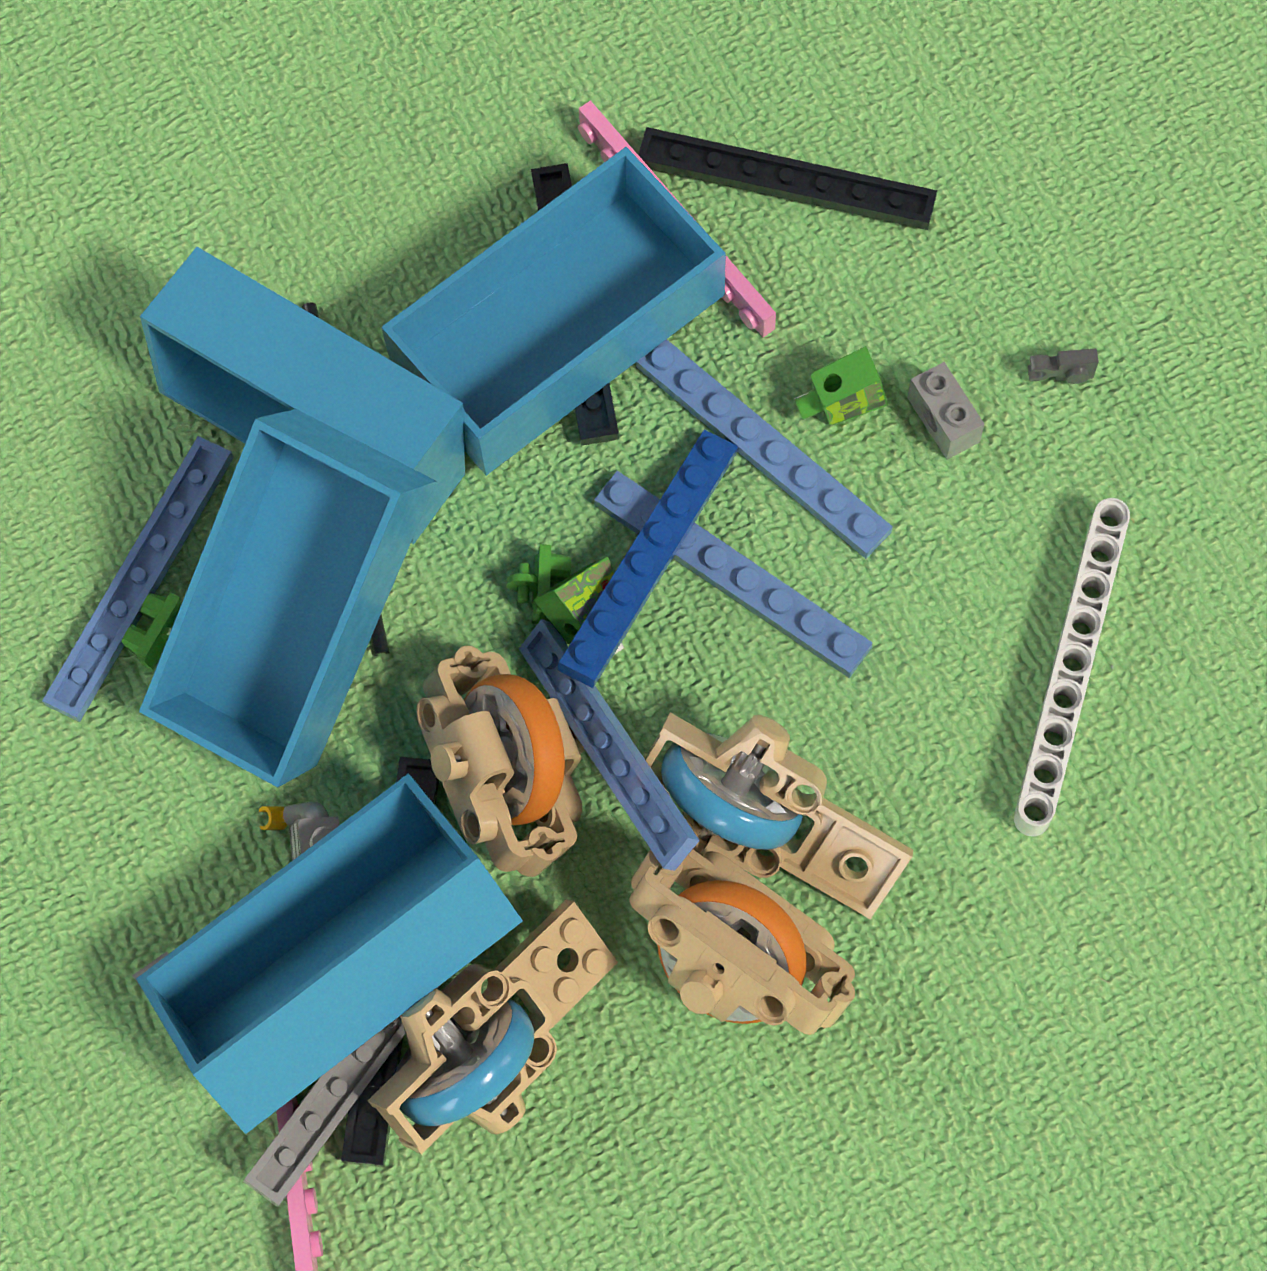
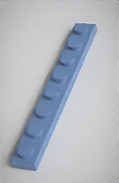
(765, 448)
(137, 577)
(744, 581)
(611, 751)

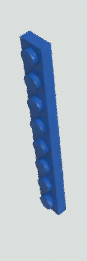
(647, 559)

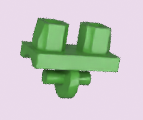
(545, 568)
(151, 643)

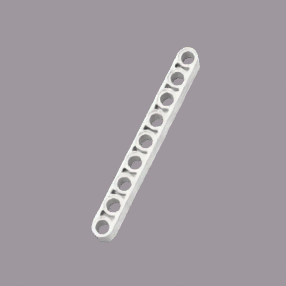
(1067, 682)

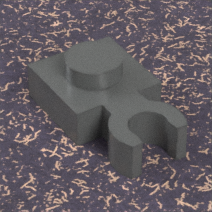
(1067, 366)

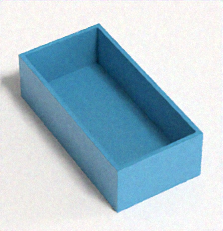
(560, 306)
(249, 353)
(286, 595)
(327, 953)

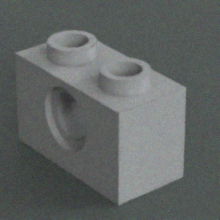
(945, 410)

